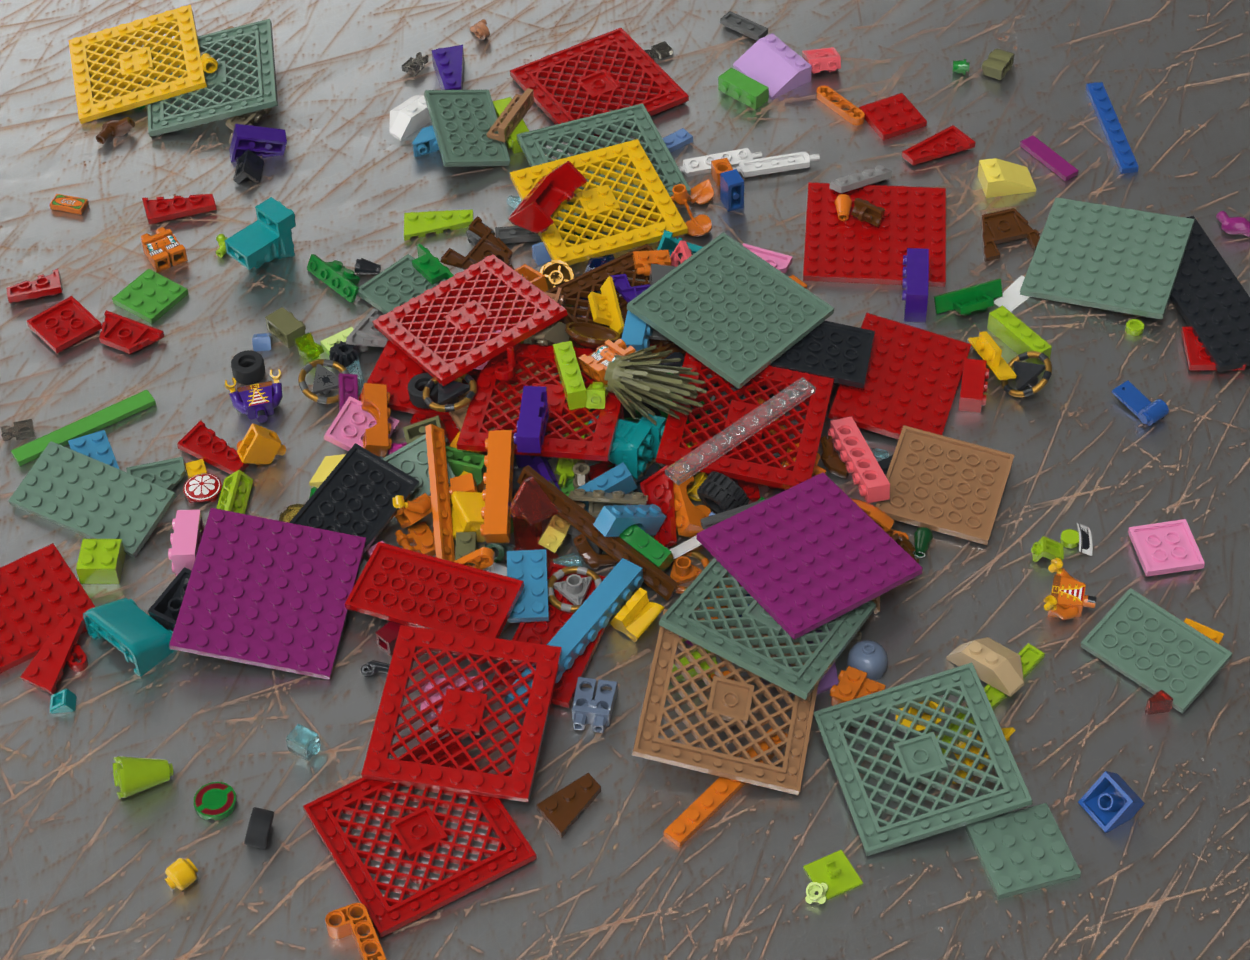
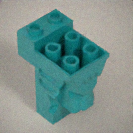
(266, 238)
(636, 443)

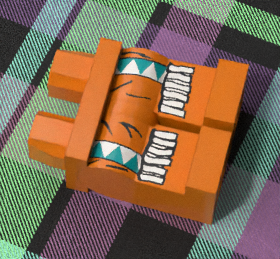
(163, 248)
(596, 363)

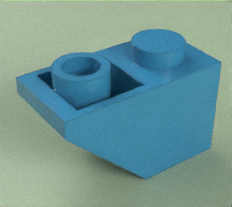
(425, 142)

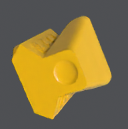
(467, 513)
(636, 615)

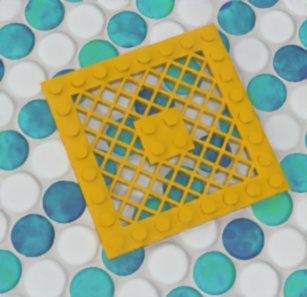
(136, 64)
(600, 204)

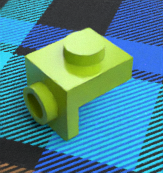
(596, 395)

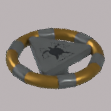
(323, 381)

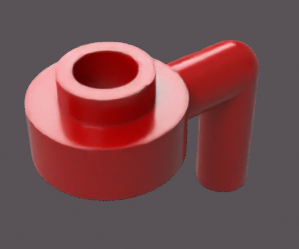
(505, 372)

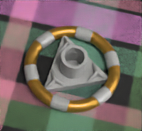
(573, 588)

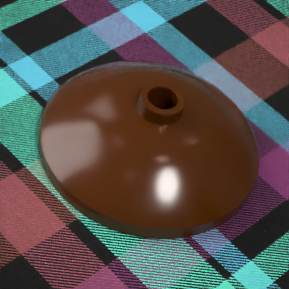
(590, 334)

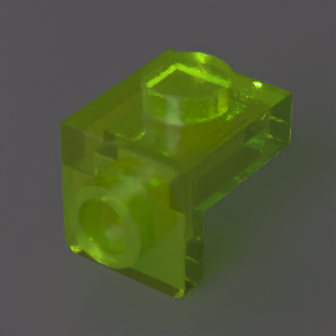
(307, 347)

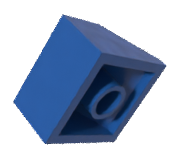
(1111, 801)

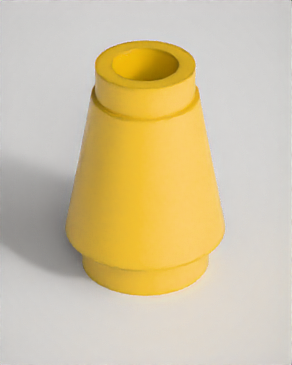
(209, 64)

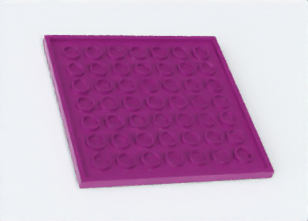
(809, 555)
(268, 593)

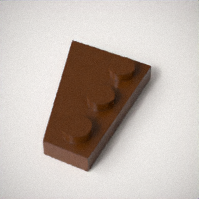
(565, 805)

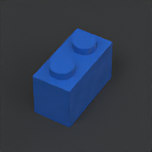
(732, 190)

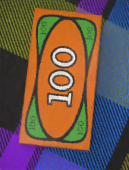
(69, 204)

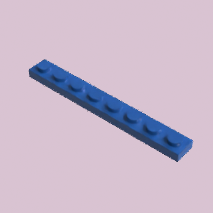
(1112, 128)

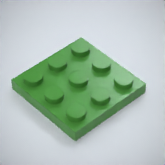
(150, 296)

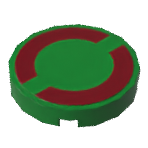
(215, 801)

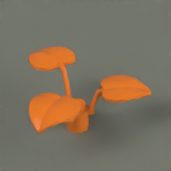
(700, 194)

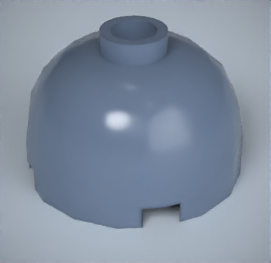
(868, 657)

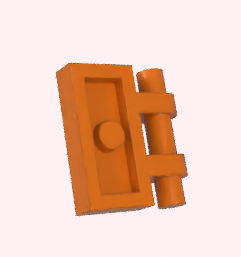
(643, 260)
(421, 536)

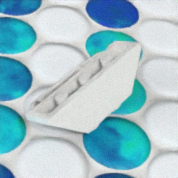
(409, 117)

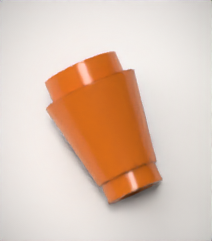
(843, 206)

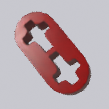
(81, 656)

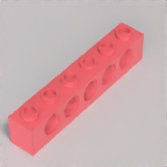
(859, 460)

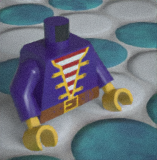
(257, 400)

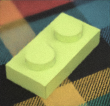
(336, 338)

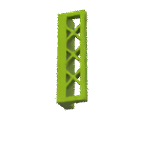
(235, 492)

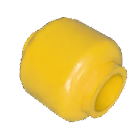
(181, 874)

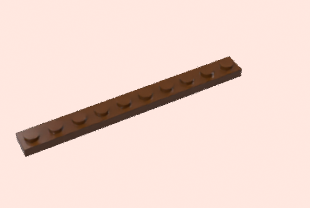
(613, 546)

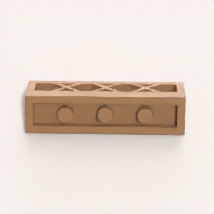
(511, 116)

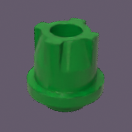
(961, 67)

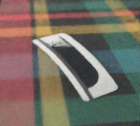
(1085, 540)

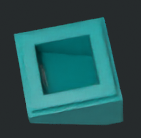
(63, 702)

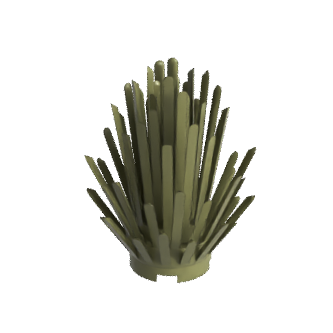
(637, 379)

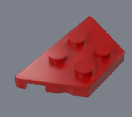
(127, 334)

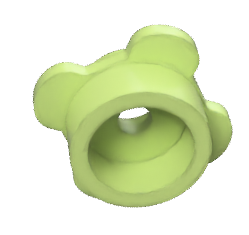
(814, 887)

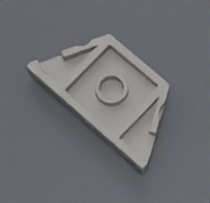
(366, 334)

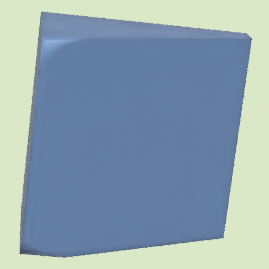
(540, 254)
(262, 342)

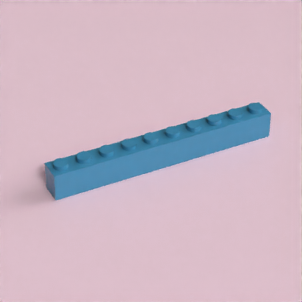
(590, 619)

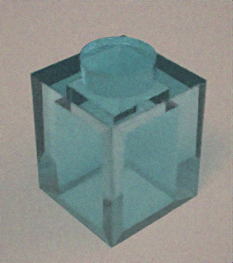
(303, 742)

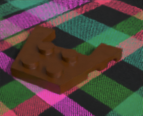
(1005, 227)
(485, 247)

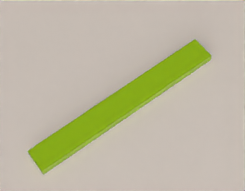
(1030, 659)

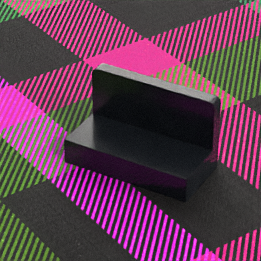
(248, 166)

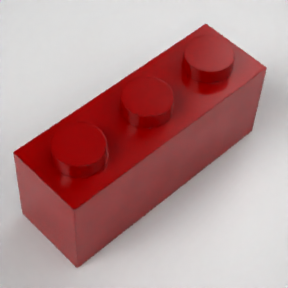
(973, 385)

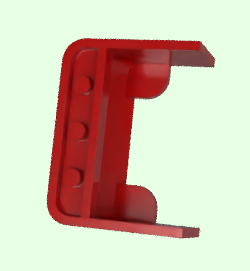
(546, 197)

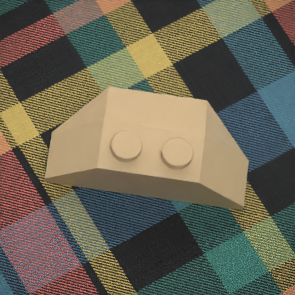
(992, 662)

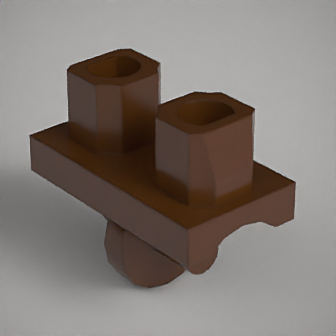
(868, 212)

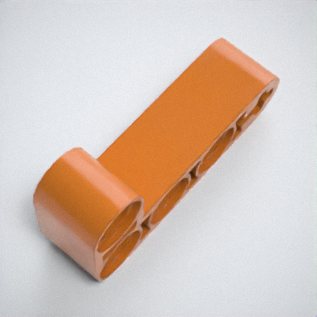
(354, 926)

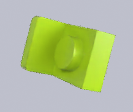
(1047, 548)

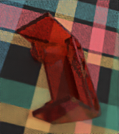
(528, 511)

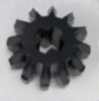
(344, 353)

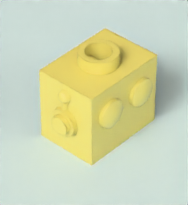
(554, 533)

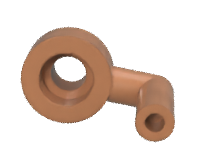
(480, 29)

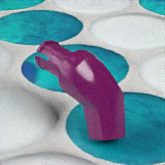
(1233, 225)

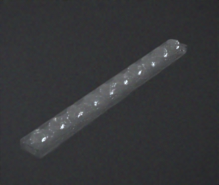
(739, 431)

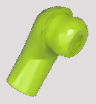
(221, 251)

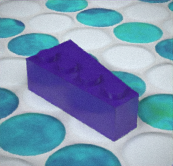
(449, 67)
(915, 284)

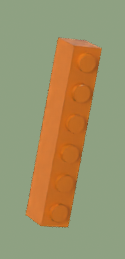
(498, 486)

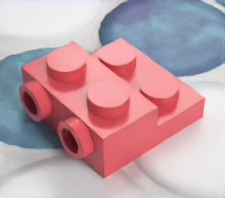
(822, 59)

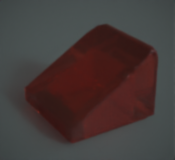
(1159, 703)

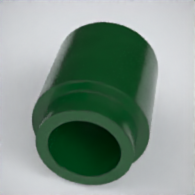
(502, 552)

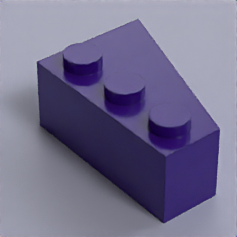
(259, 140)
(532, 420)

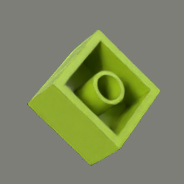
(100, 561)

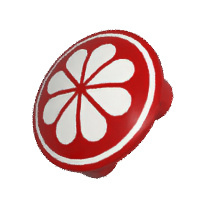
(202, 488)

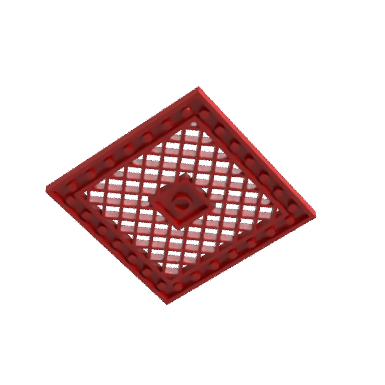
(598, 84)
(493, 299)
(674, 446)
(594, 447)
(463, 713)
(417, 835)

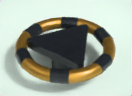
(1028, 373)
(450, 394)

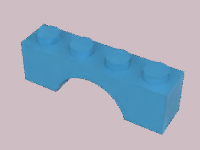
(616, 518)

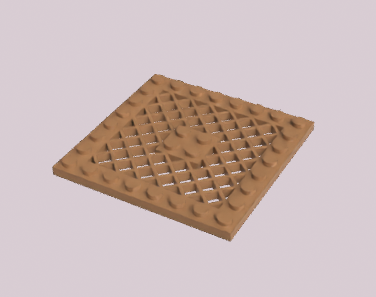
(727, 701)

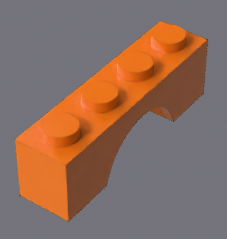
(375, 400)
(686, 514)

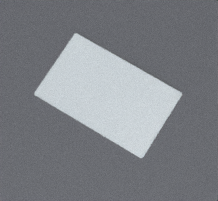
(1011, 296)

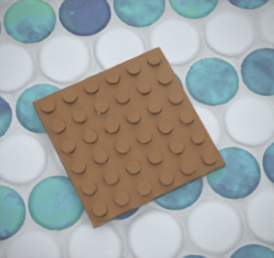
(946, 484)

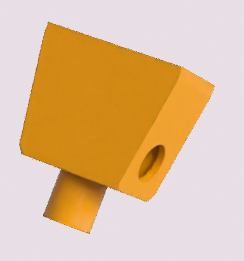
(260, 446)

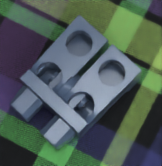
(593, 704)

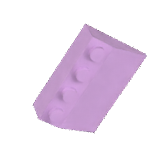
(774, 66)

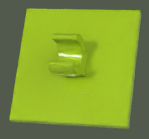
(835, 872)

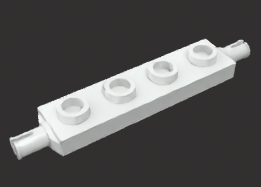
(702, 164)
(776, 164)

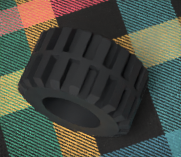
(721, 493)

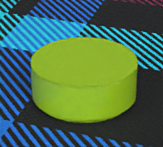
(1134, 327)
(1069, 538)

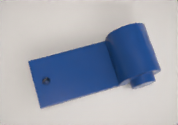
(1143, 408)

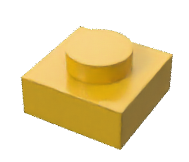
(195, 468)

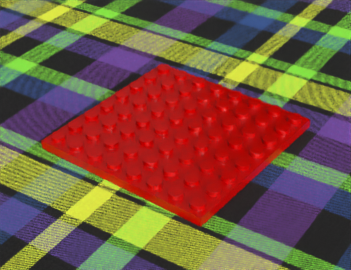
(873, 254)

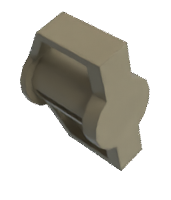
(581, 472)

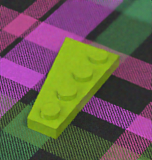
(435, 221)

